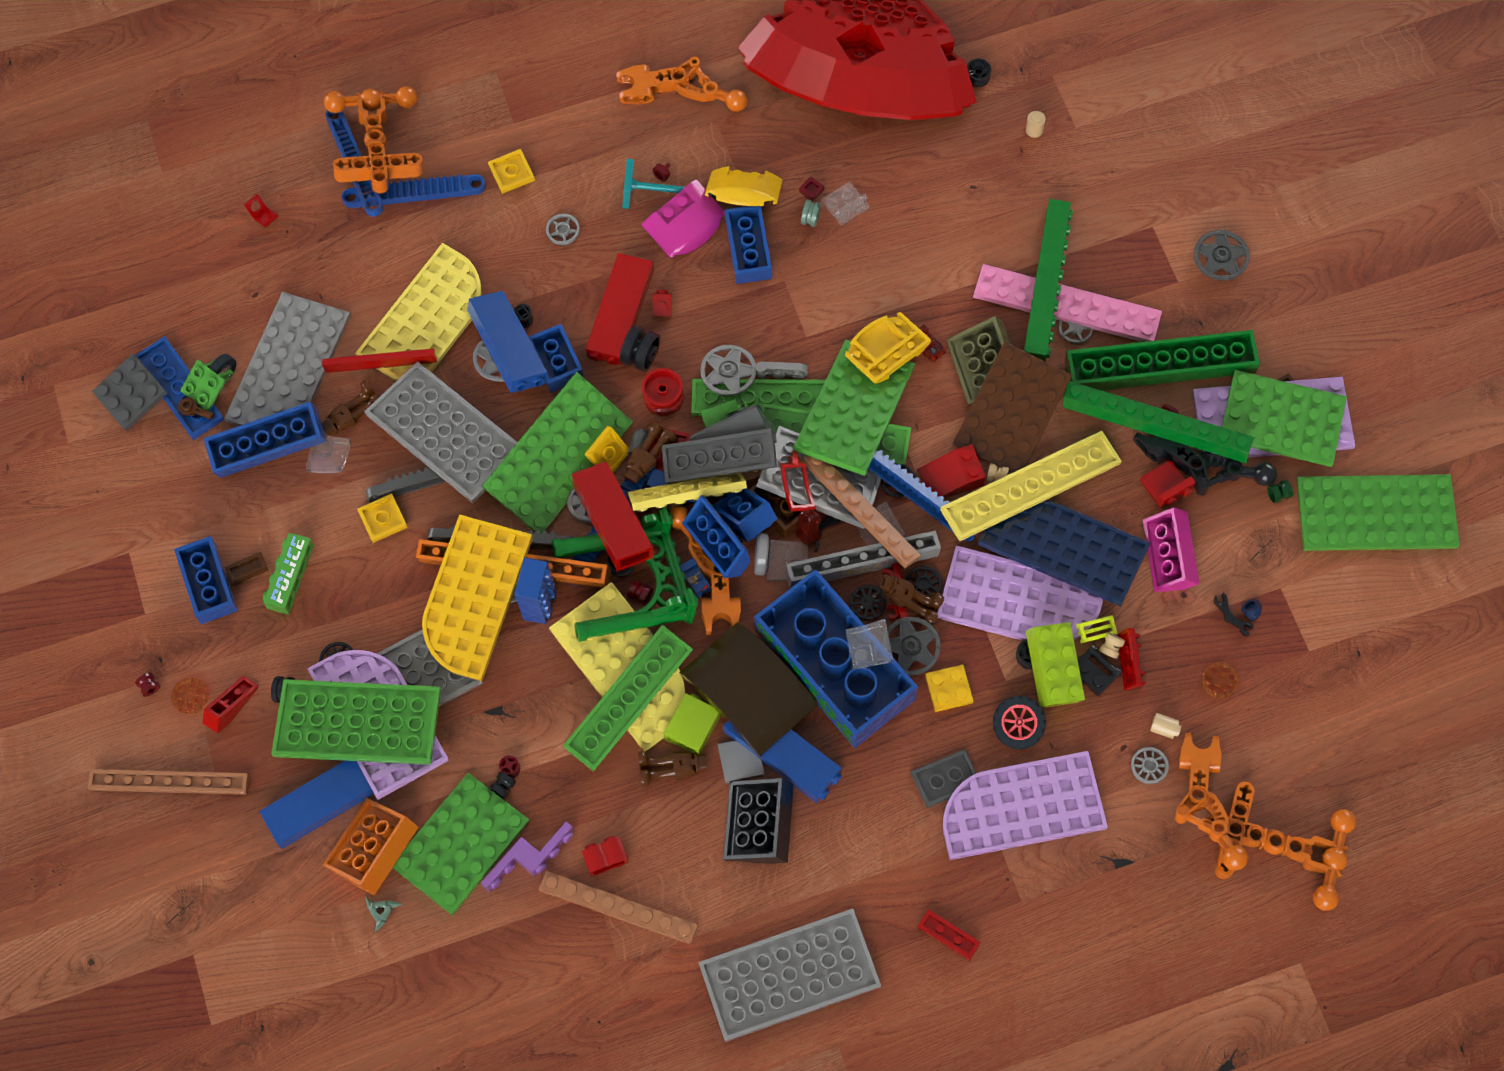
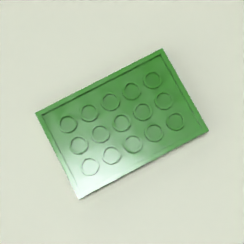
(1285, 417)
(460, 843)

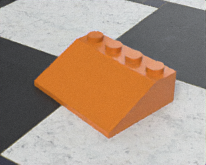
(370, 846)

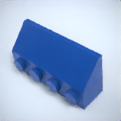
(716, 539)

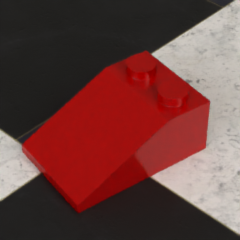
(953, 472)

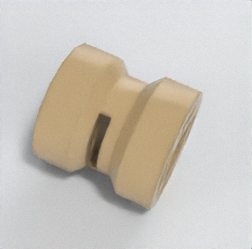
(996, 473)
(1112, 645)

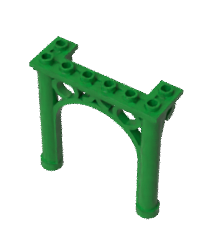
(678, 608)

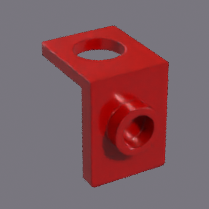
(263, 215)

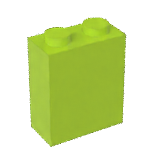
(692, 724)

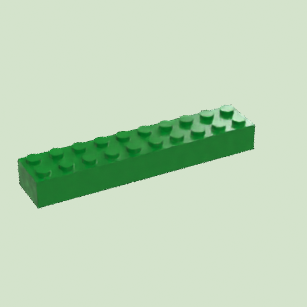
(1163, 361)

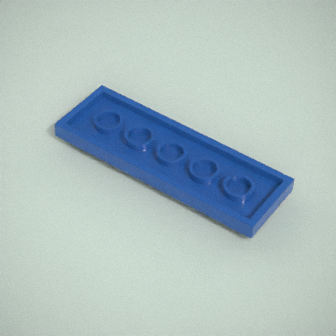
(172, 373)

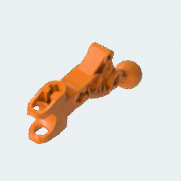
(665, 80)
(720, 604)
(1201, 763)

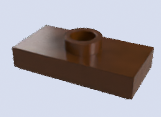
(246, 568)

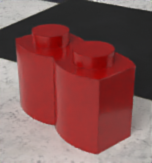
(604, 856)

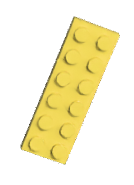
(686, 490)

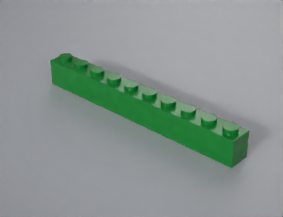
(1047, 279)
(1158, 422)

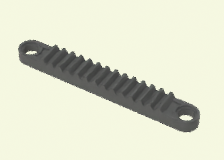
(404, 484)
(539, 541)

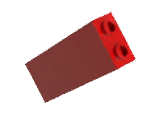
(619, 307)
(612, 516)

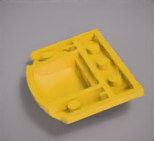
(744, 187)
(886, 346)

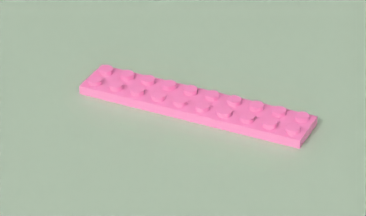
(1074, 305)

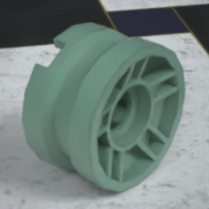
(811, 213)

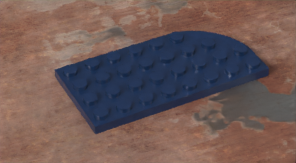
(1070, 549)

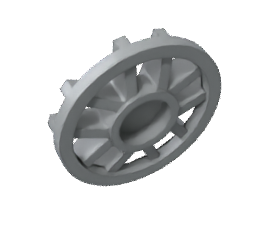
(1149, 765)

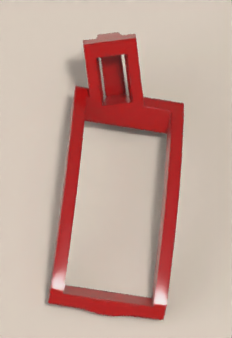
(795, 462)

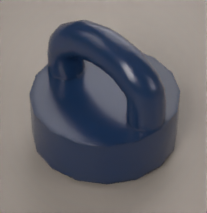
(1252, 609)

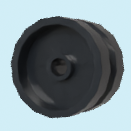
(639, 348)

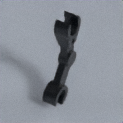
(829, 521)
(1229, 617)

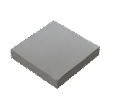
(739, 762)

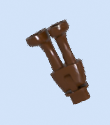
(342, 417)
(643, 462)
(902, 592)
(683, 766)

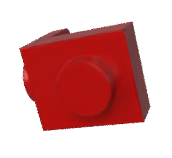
(662, 303)

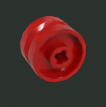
(662, 392)

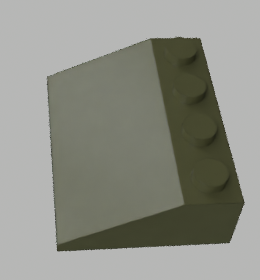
(976, 352)

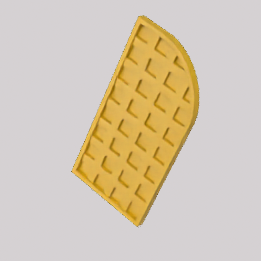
(473, 594)

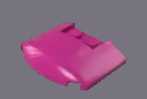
(685, 221)

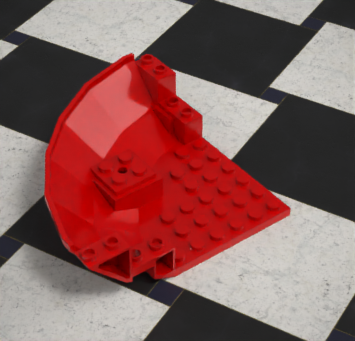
(862, 58)

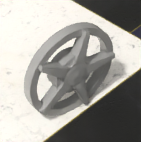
(562, 229)
(1074, 329)

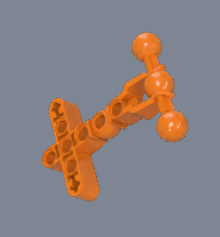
(377, 165)
(1333, 858)

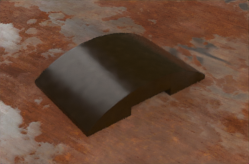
(750, 688)

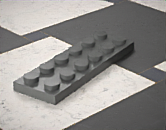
(719, 456)

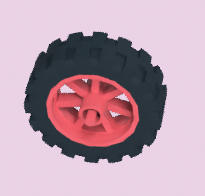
(1005, 736)

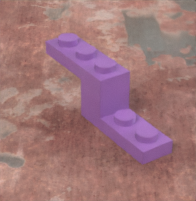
(528, 857)

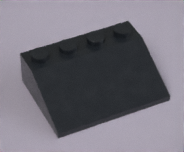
(758, 821)

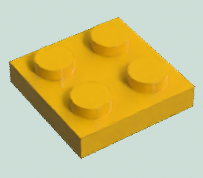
(511, 171)
(608, 448)
(382, 518)
(949, 688)

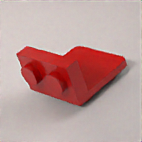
(1167, 484)

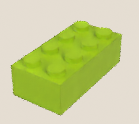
(1055, 665)

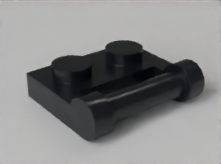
(1092, 675)

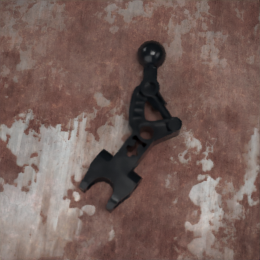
(1158, 448)

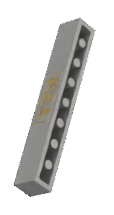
(859, 560)

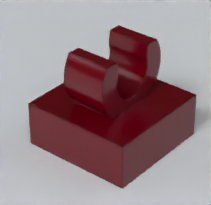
(811, 189)

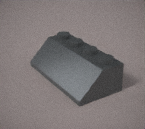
(744, 421)

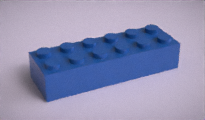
(265, 439)

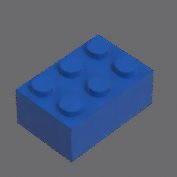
(557, 356)
(745, 513)

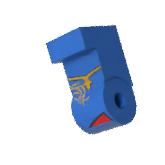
(695, 578)

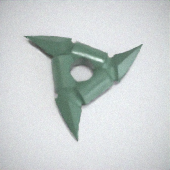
(380, 918)

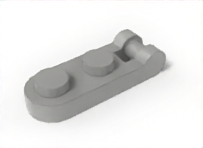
(781, 370)

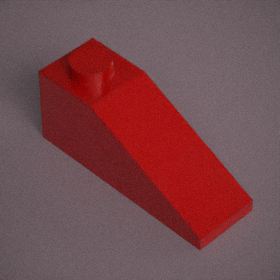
(228, 704)

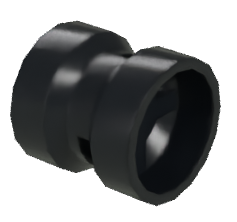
(526, 317)
(502, 785)

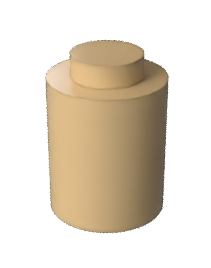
(1035, 124)
(1165, 726)

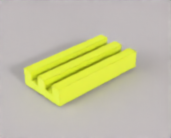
(1082, 632)

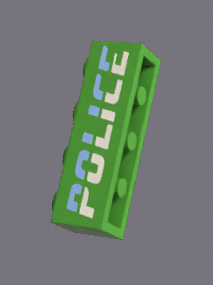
(288, 573)

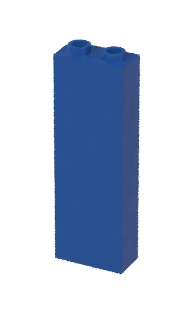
(507, 341)
(797, 763)
(316, 803)

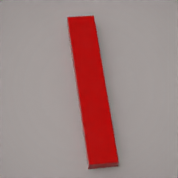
(379, 360)

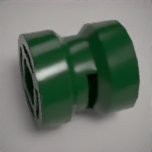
(1280, 491)

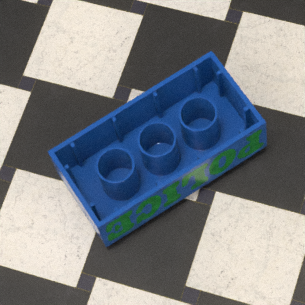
(810, 638)

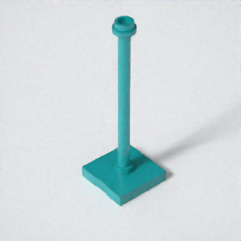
(632, 184)

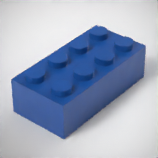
(748, 244)
(205, 580)
(535, 591)

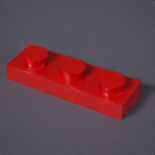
(948, 935)

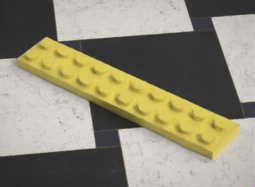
(1030, 485)

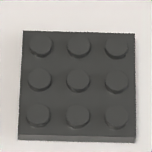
(130, 392)

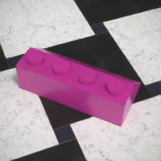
(1171, 551)

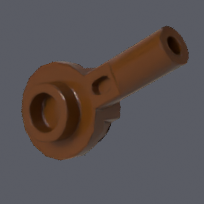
(189, 407)

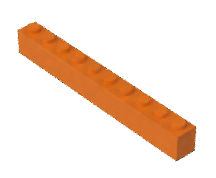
(561, 569)

